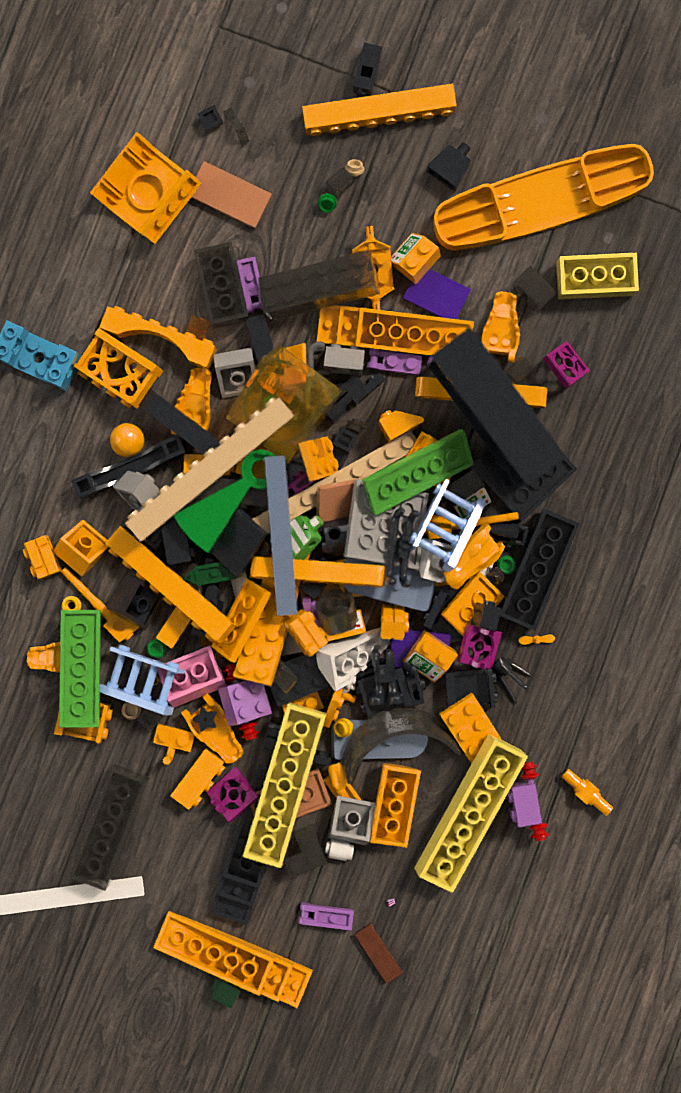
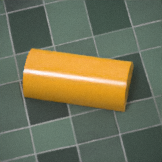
(394, 805)

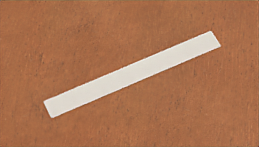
(70, 896)

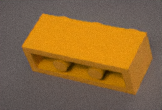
(198, 779)

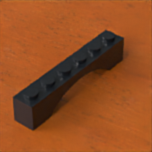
(107, 477)

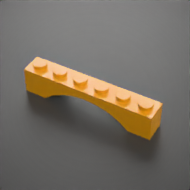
(121, 325)

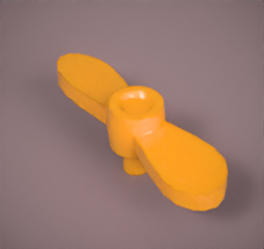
(536, 639)

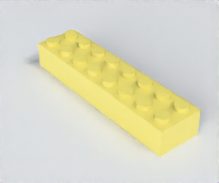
(284, 785)
(470, 813)

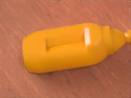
(337, 778)

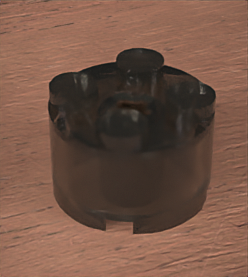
(336, 612)

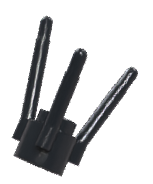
(503, 667)

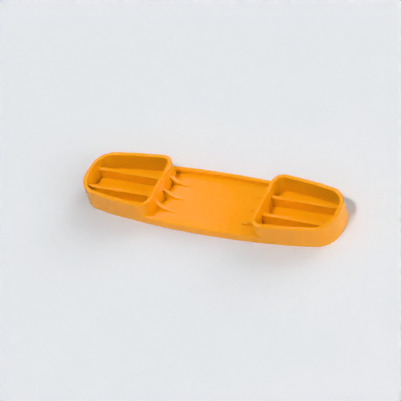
(543, 197)

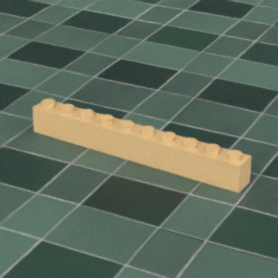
(364, 467)
(210, 469)

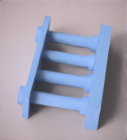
(457, 541)
(144, 699)

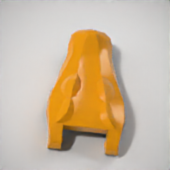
(502, 330)
(196, 398)
(477, 555)
(45, 657)
(220, 738)

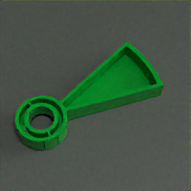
(209, 517)

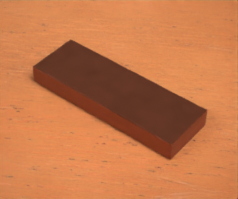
(378, 953)

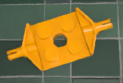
(382, 258)

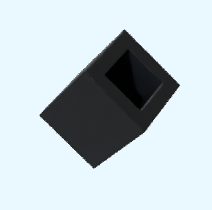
(486, 615)

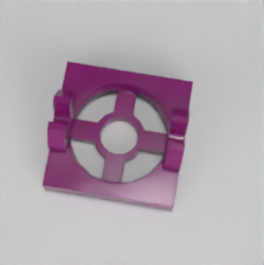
(573, 358)
(470, 631)
(214, 793)

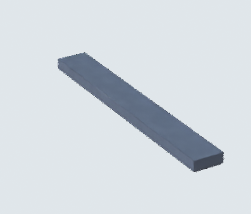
(281, 535)

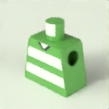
(304, 535)

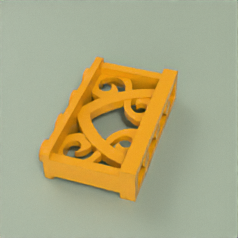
(109, 345)

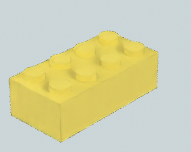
(597, 276)

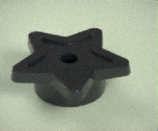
(205, 714)

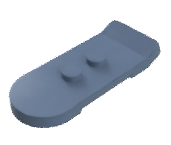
(416, 596)
(397, 747)

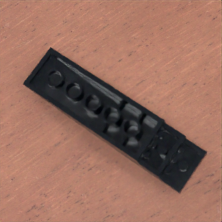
(241, 875)

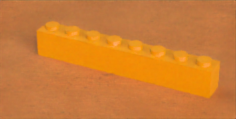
(379, 109)
(171, 585)

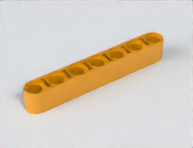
(432, 389)
(324, 572)

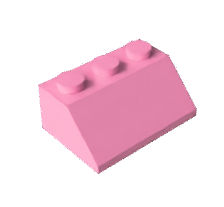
(201, 677)

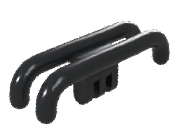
(399, 547)

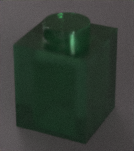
(225, 992)

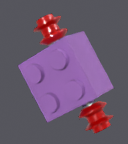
(243, 703)
(525, 804)

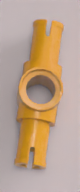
(587, 792)

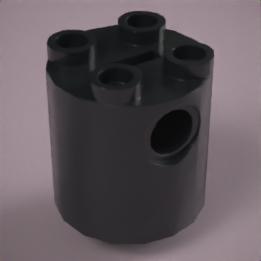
(336, 527)

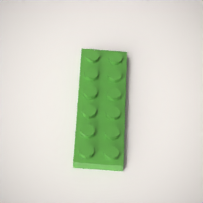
(417, 472)
(80, 668)

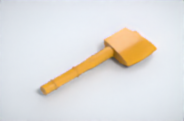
(449, 526)
(115, 625)

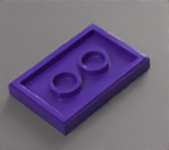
(437, 295)
(402, 647)

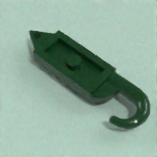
(210, 574)

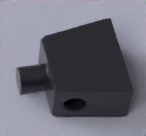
(450, 165)

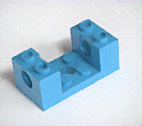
(19, 351)

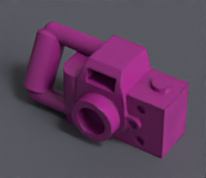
(300, 483)

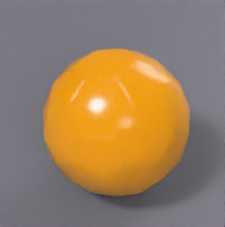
(127, 440)

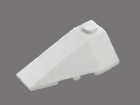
(431, 565)
(346, 657)

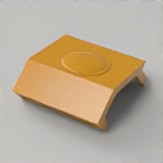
(145, 188)

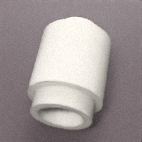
(339, 850)

